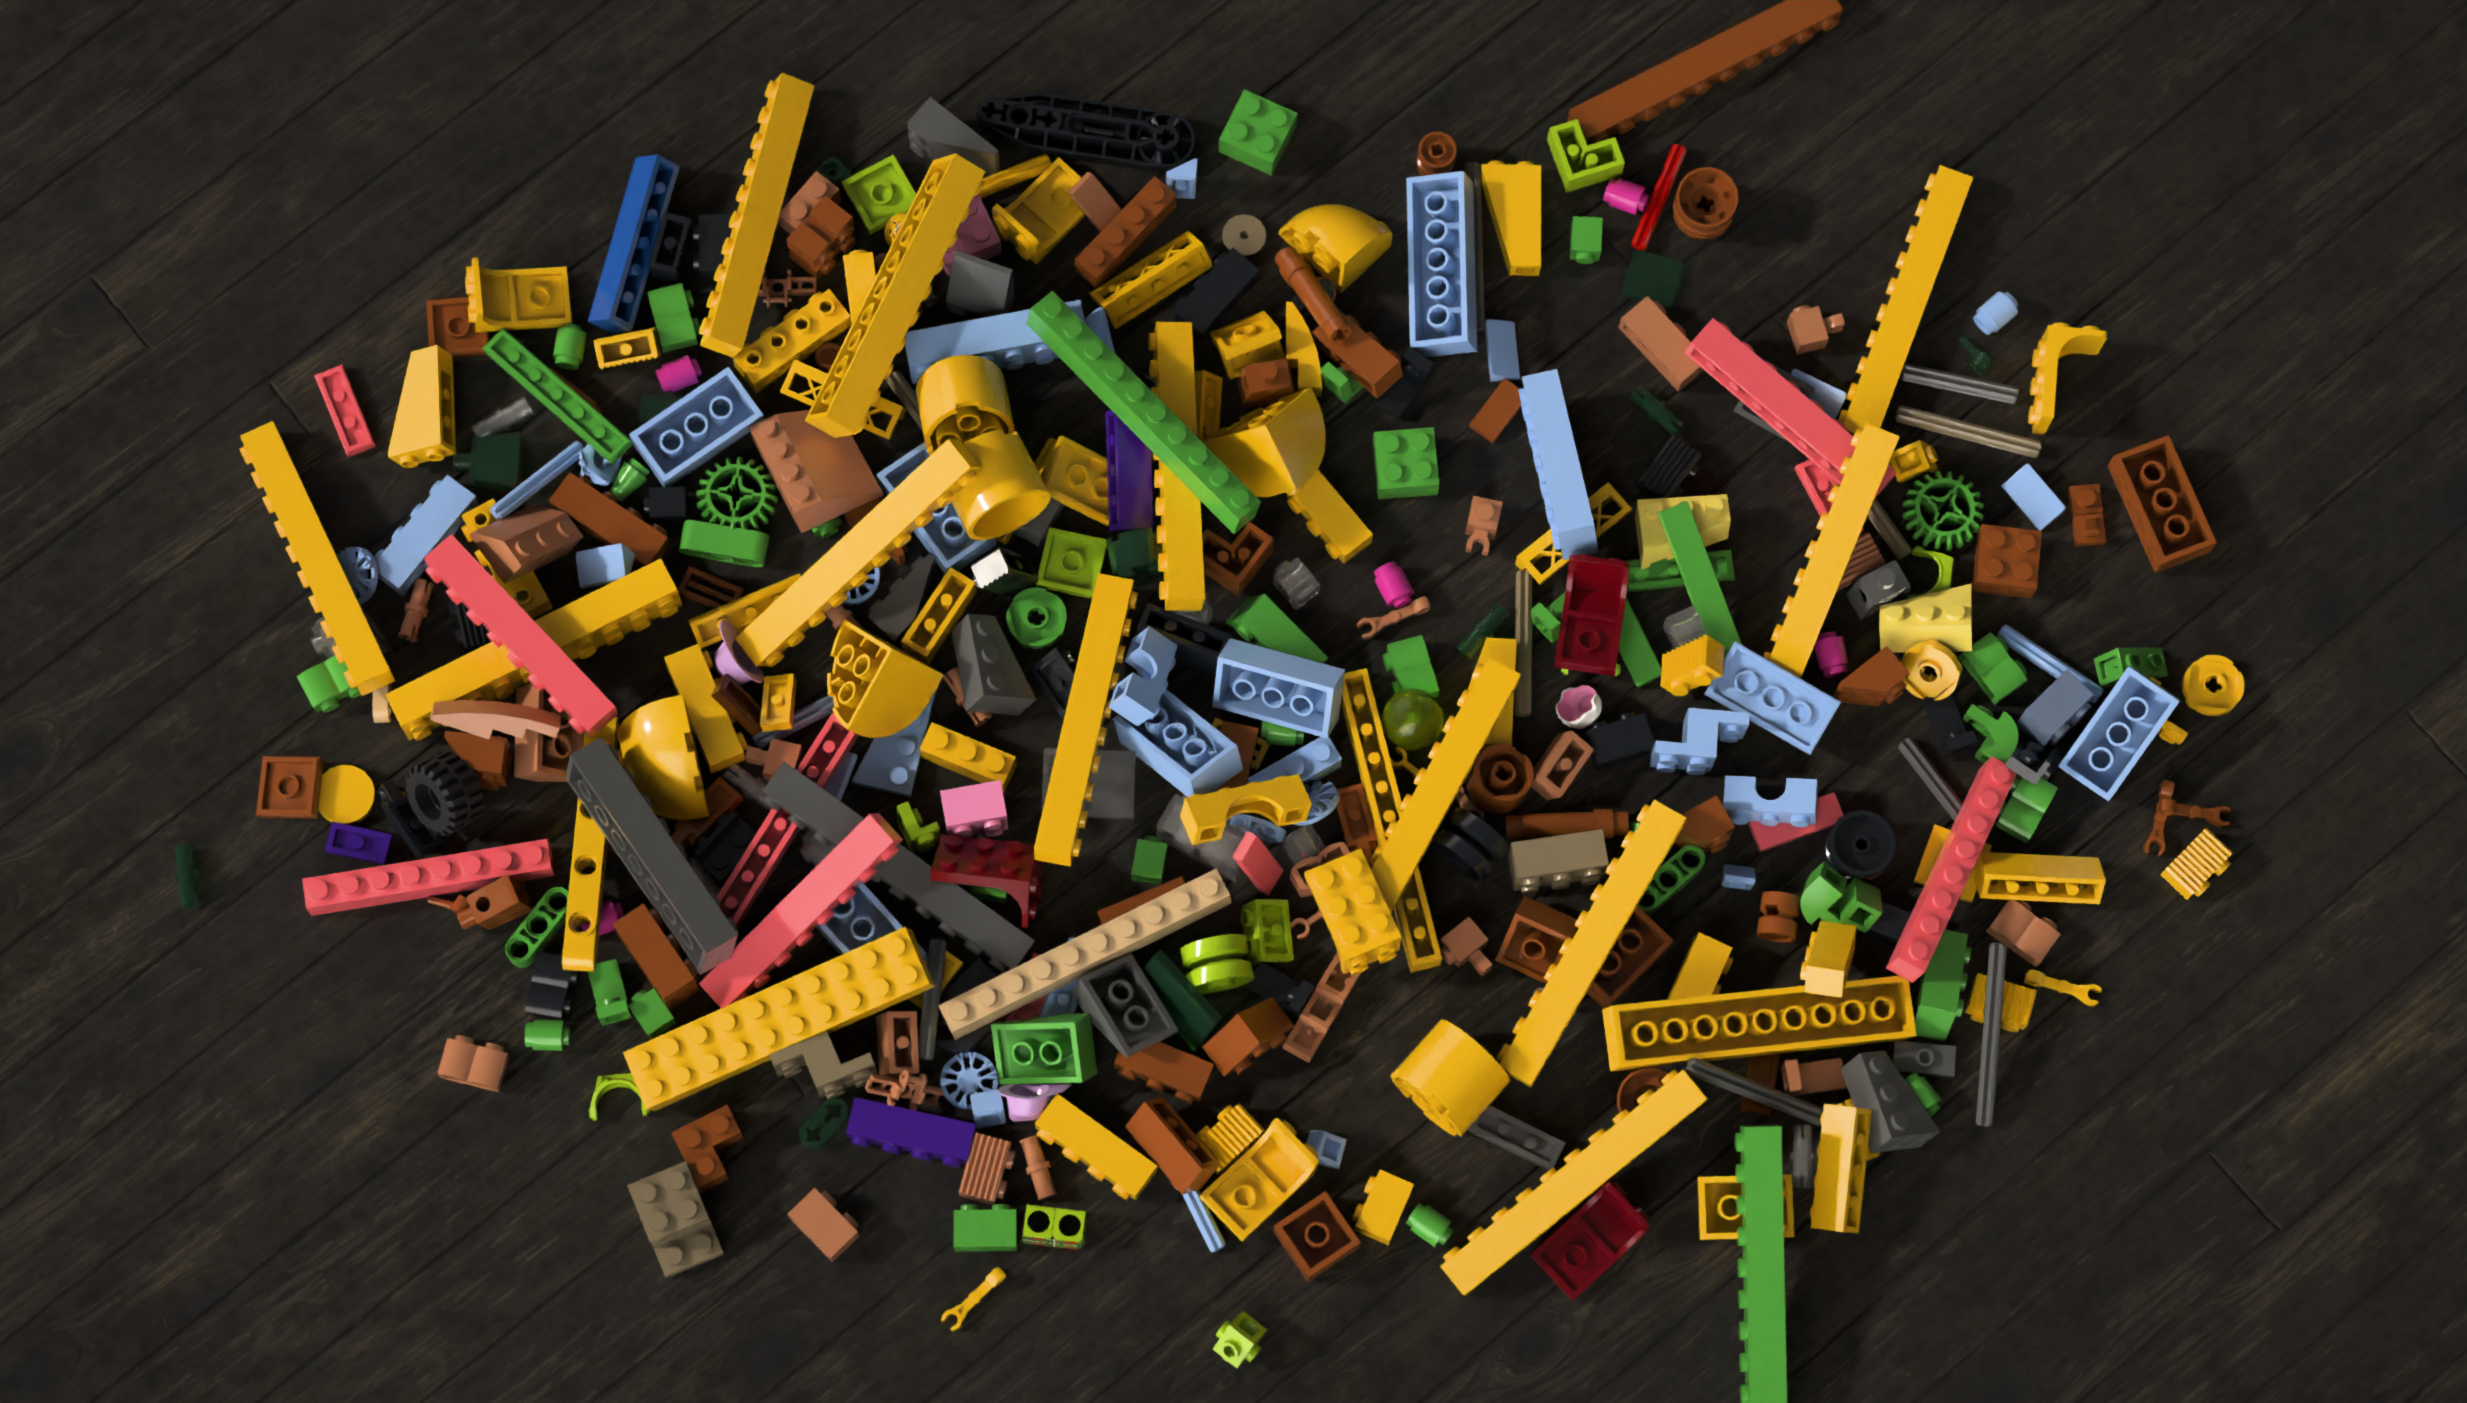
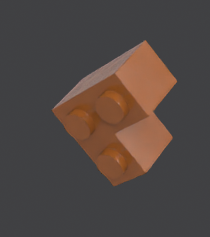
(1237, 563)
(1248, 1036)
(702, 1140)

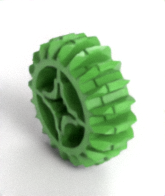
(1918, 497)
(749, 498)

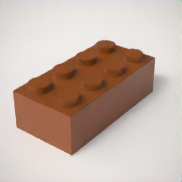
(2162, 504)

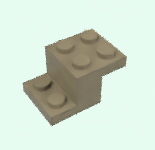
(823, 1064)
(675, 1219)

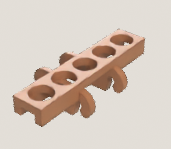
(787, 288)
(899, 1085)

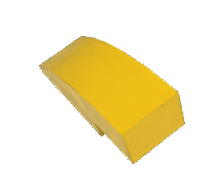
(1302, 351)

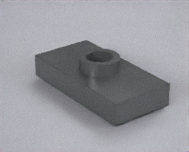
(1924, 1058)

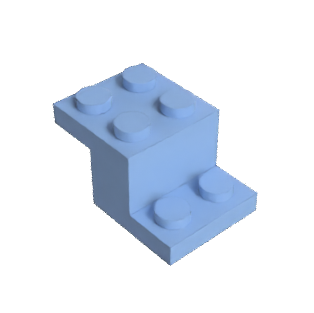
(1699, 740)

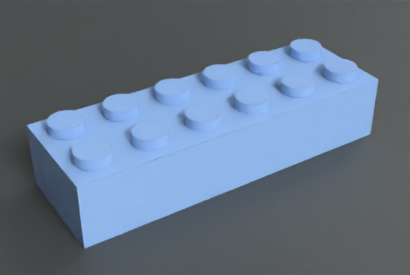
(1441, 264)
(999, 338)
(1557, 464)

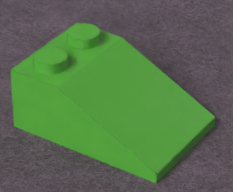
(1045, 1049)

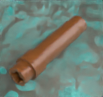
(1301, 277)
(1554, 824)

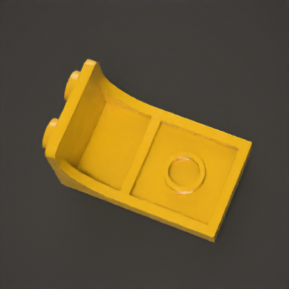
(1040, 213)
(517, 298)
(2055, 343)
(1354, 912)
(1261, 1179)

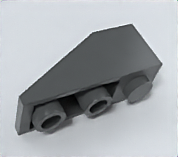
(904, 603)

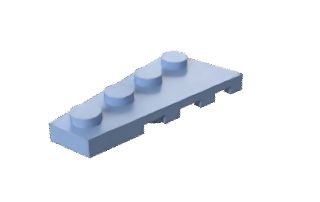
(895, 759)

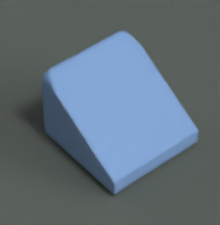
(1738, 877)
(987, 1109)
(1328, 1147)

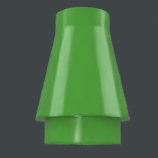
(629, 479)

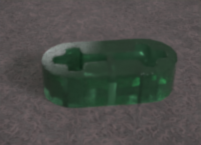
(830, 1128)

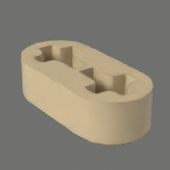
(381, 708)

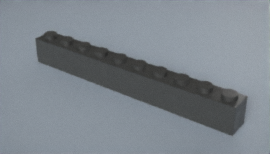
(904, 873)

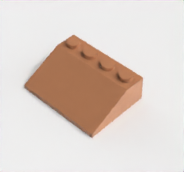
(813, 470)

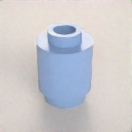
(1996, 312)

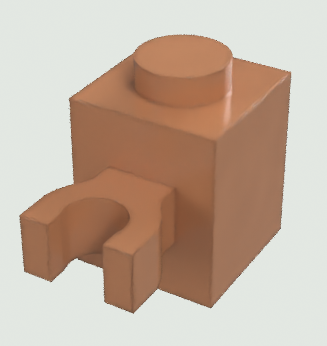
(1810, 330)
(1482, 522)
(774, 757)
(1464, 945)

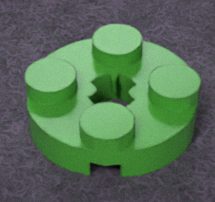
(1046, 604)

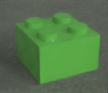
(1257, 132)
(1405, 463)

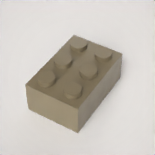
(1558, 861)

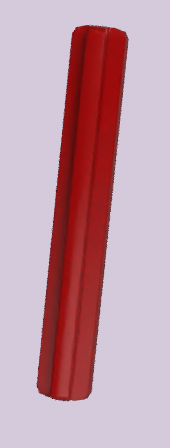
(1659, 197)

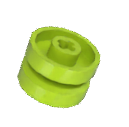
(1218, 963)

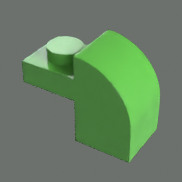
(2000, 733)
(1822, 894)

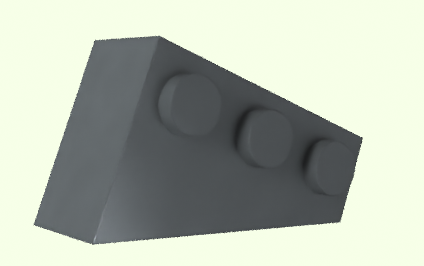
(988, 668)
(1897, 1114)

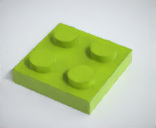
(879, 193)
(1071, 562)

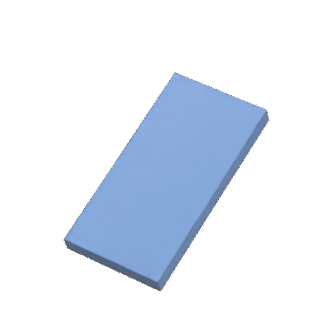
(1773, 698)

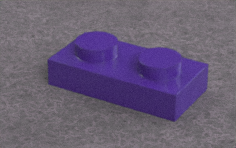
(358, 843)

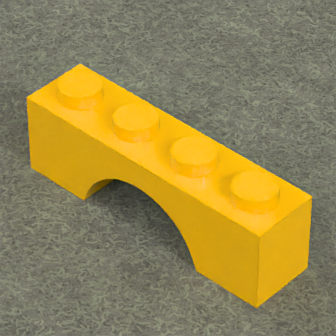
(1280, 800)

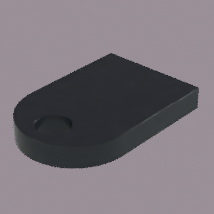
(974, 976)

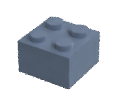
(2054, 709)

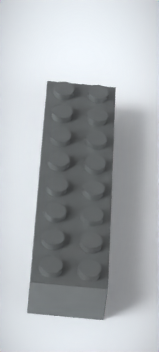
(651, 855)

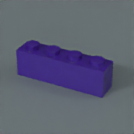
(1128, 478)
(910, 1131)

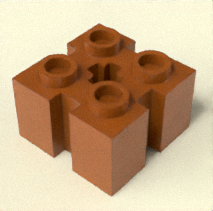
(822, 238)

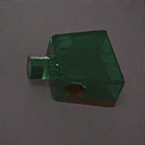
(493, 461)

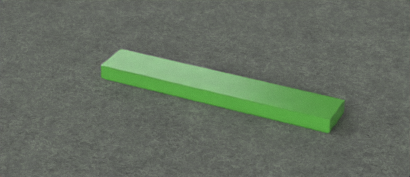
(557, 396)
(1698, 574)

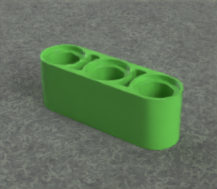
(723, 544)
(1677, 870)
(537, 942)

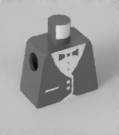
(1880, 587)

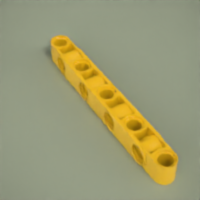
(587, 890)

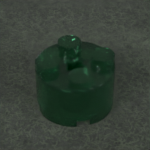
(1134, 554)

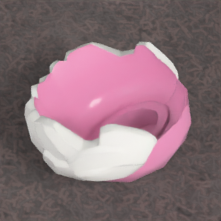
(1579, 706)

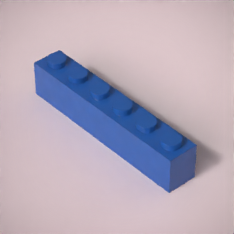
(633, 243)

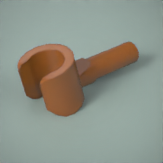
(459, 904)

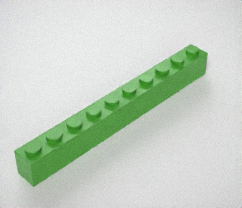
(1143, 412)
(1762, 1264)

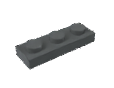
(1517, 1137)

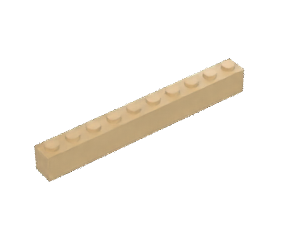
(1085, 954)

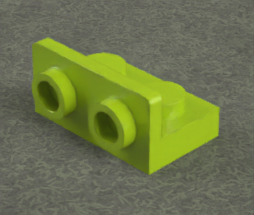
(916, 837)
(1267, 931)

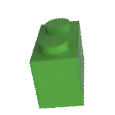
(985, 1229)

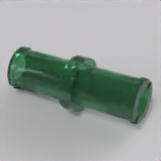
(1657, 410)
(1481, 630)
(186, 876)

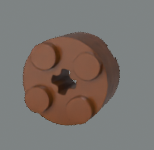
(1499, 779)

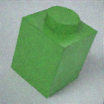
(1585, 239)
(1149, 860)
(1860, 905)
(651, 1013)

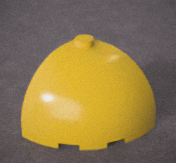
(1337, 241)
(1274, 446)
(876, 683)
(664, 759)

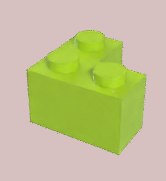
(1583, 163)

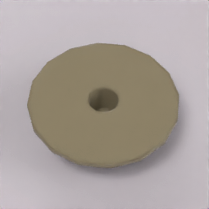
(1244, 234)

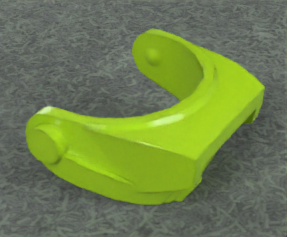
(1945, 569)
(608, 1082)

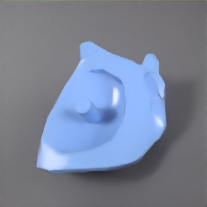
(597, 467)

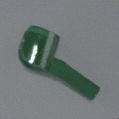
(1981, 359)

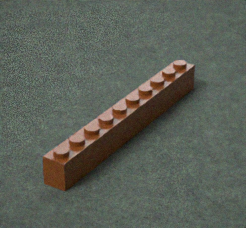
(1702, 66)

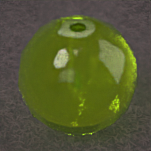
(1412, 719)

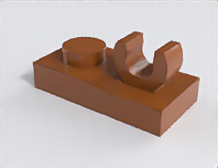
(2087, 515)

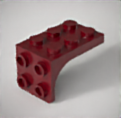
(1592, 614)
(994, 865)
(1591, 1240)

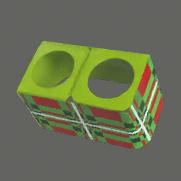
(1054, 1215)

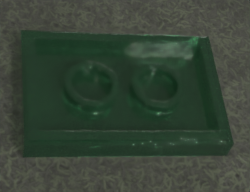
(1183, 1002)

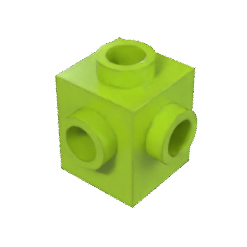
(1239, 1339)

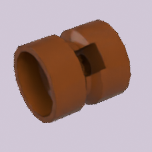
(1436, 154)
(1778, 917)

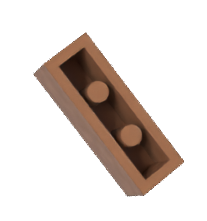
(1660, 342)

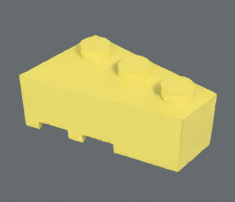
(1710, 515)
(1935, 616)

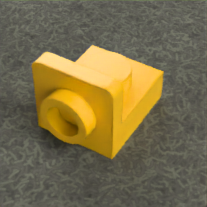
(1913, 460)

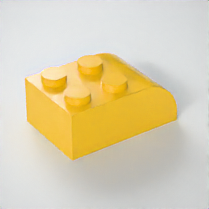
(1718, 1207)

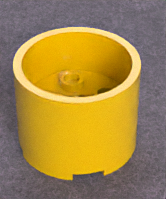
(962, 400)
(1005, 490)
(1450, 1078)

